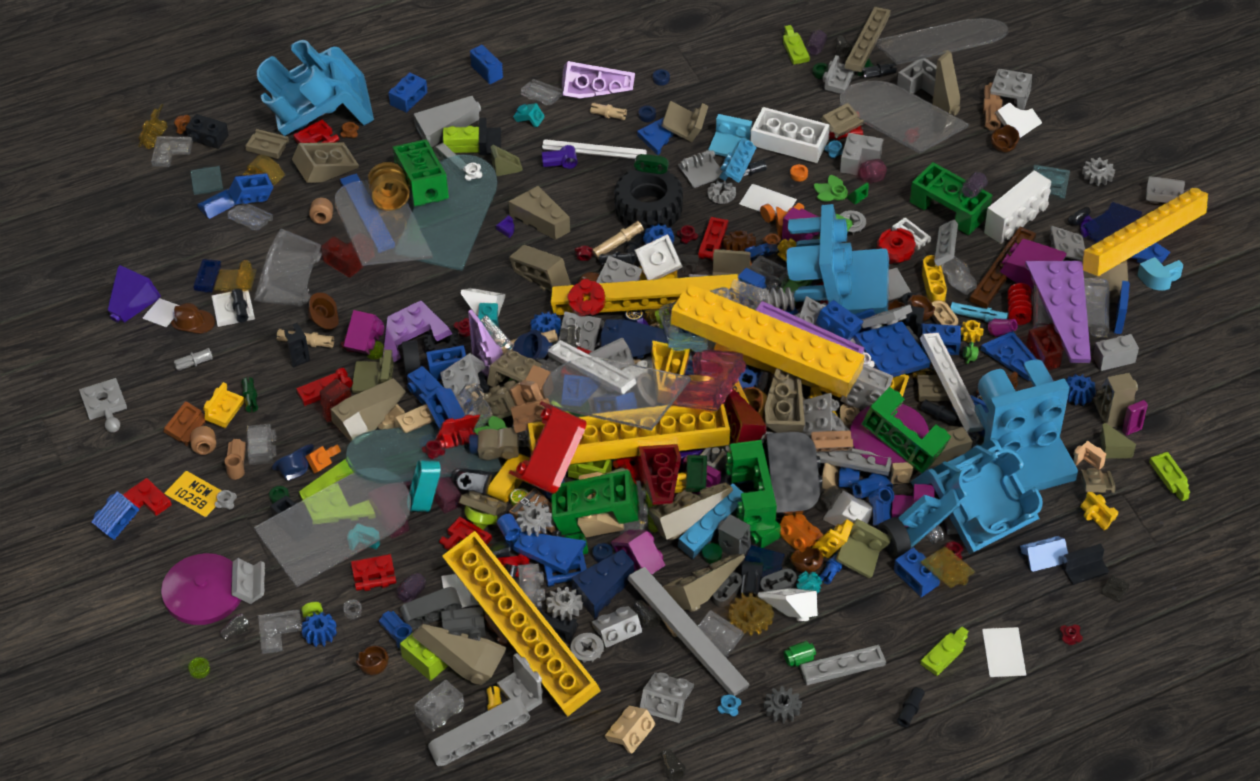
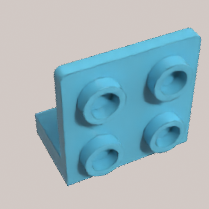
(729, 133)

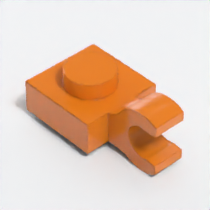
(320, 457)

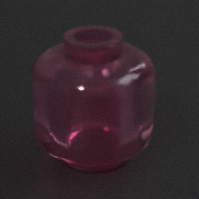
(873, 170)

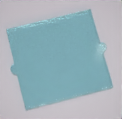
(206, 180)

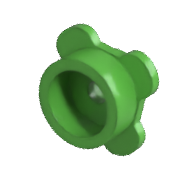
(970, 353)

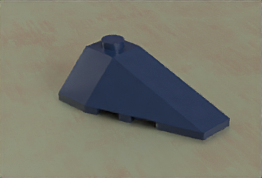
(636, 335)

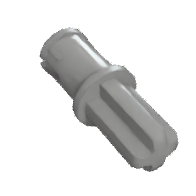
(193, 359)

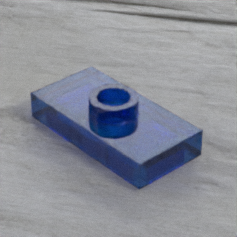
(207, 275)

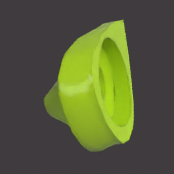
(480, 518)

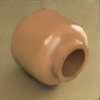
(321, 211)
(203, 440)

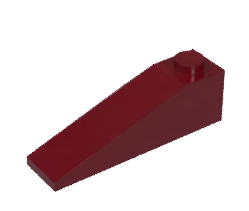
(743, 419)
(659, 471)

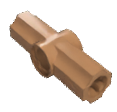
(990, 105)

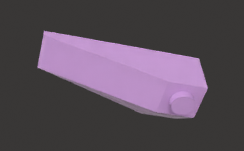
(589, 81)
(482, 343)

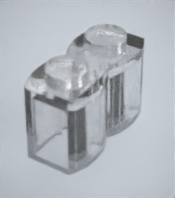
(959, 275)
(472, 403)
(261, 444)

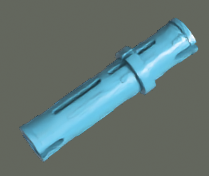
(976, 312)

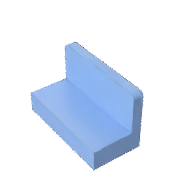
(1045, 552)

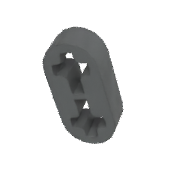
(776, 578)
(730, 592)

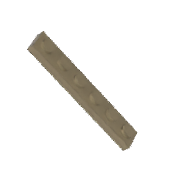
(867, 39)

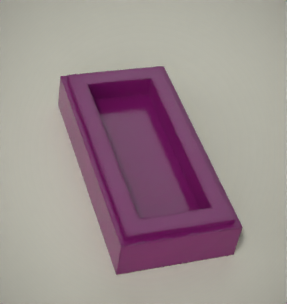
(1134, 417)

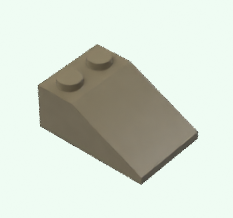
(323, 161)

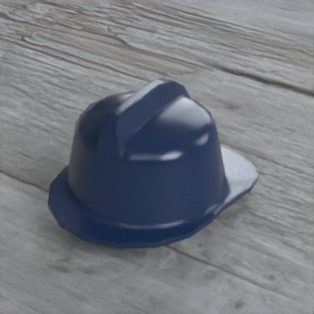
(532, 345)
(294, 464)

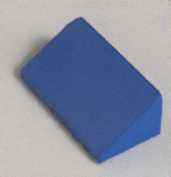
(216, 204)

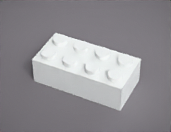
(790, 134)
(1017, 207)

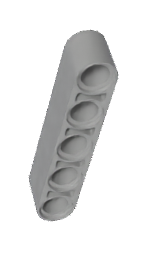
(478, 731)

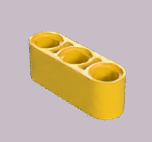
(933, 280)
(505, 483)

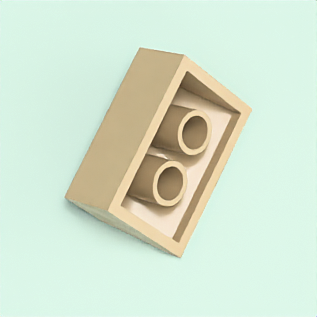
(598, 523)

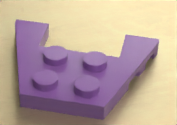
(411, 323)

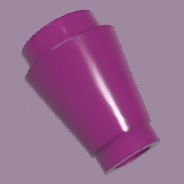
(999, 327)

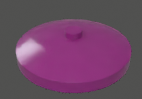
(866, 441)
(200, 589)

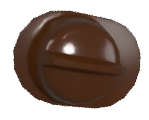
(323, 311)
(191, 319)

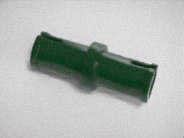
(249, 394)

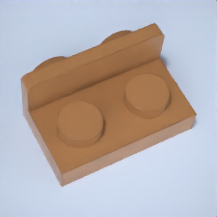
(525, 392)
(526, 414)
(832, 441)

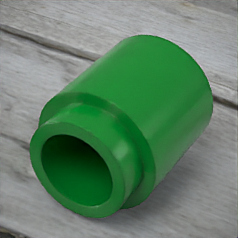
(799, 654)

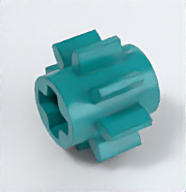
(809, 582)

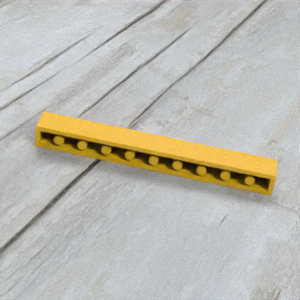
(1144, 232)
(641, 294)

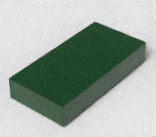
(696, 473)

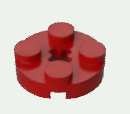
(897, 252)
(583, 289)

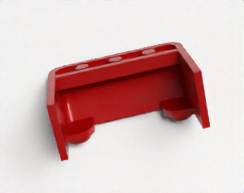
(553, 449)

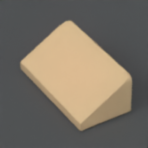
(830, 475)

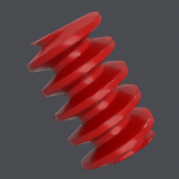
(1020, 303)

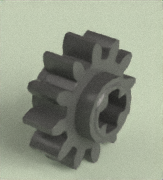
(782, 704)

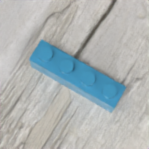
(707, 527)

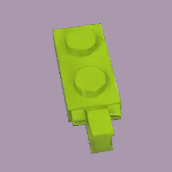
(795, 46)
(1171, 475)
(945, 651)

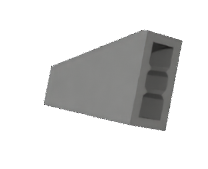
(456, 113)

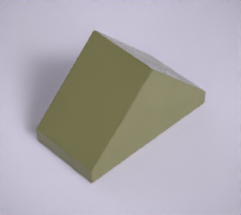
(504, 162)
(1116, 444)

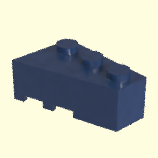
(603, 581)

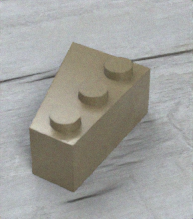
(541, 212)
(540, 267)
(1115, 397)

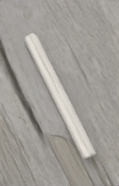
(591, 149)

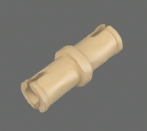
(608, 111)

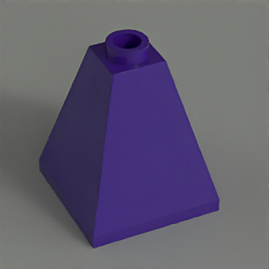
(130, 295)

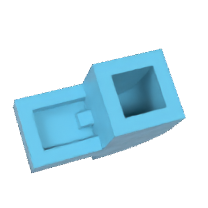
(1157, 276)

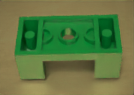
(422, 172)
(935, 185)
(906, 443)
(746, 463)
(613, 493)

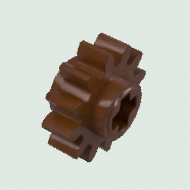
(739, 240)

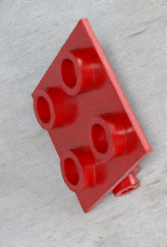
(456, 431)

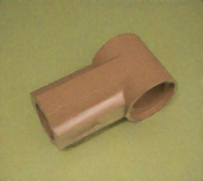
(235, 459)

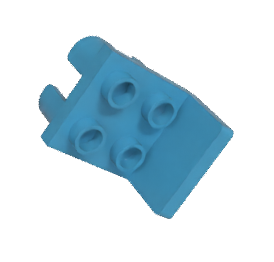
(313, 87)
(849, 277)
(1029, 424)
(988, 493)

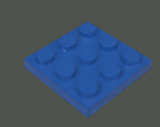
(893, 349)

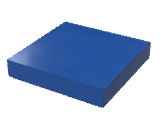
(1122, 307)

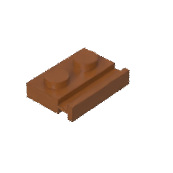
(184, 422)

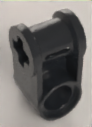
(473, 479)

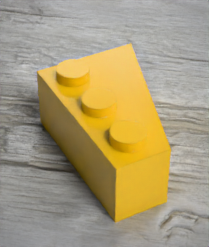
(668, 359)

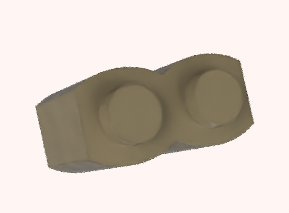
(498, 443)

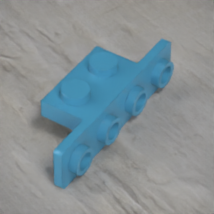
(738, 161)
(927, 514)

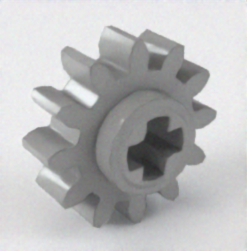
(1098, 171)
(534, 519)
(564, 603)

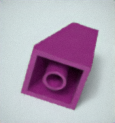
(1027, 250)

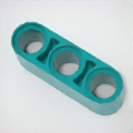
(424, 485)

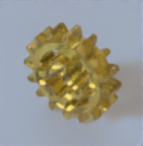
(741, 616)

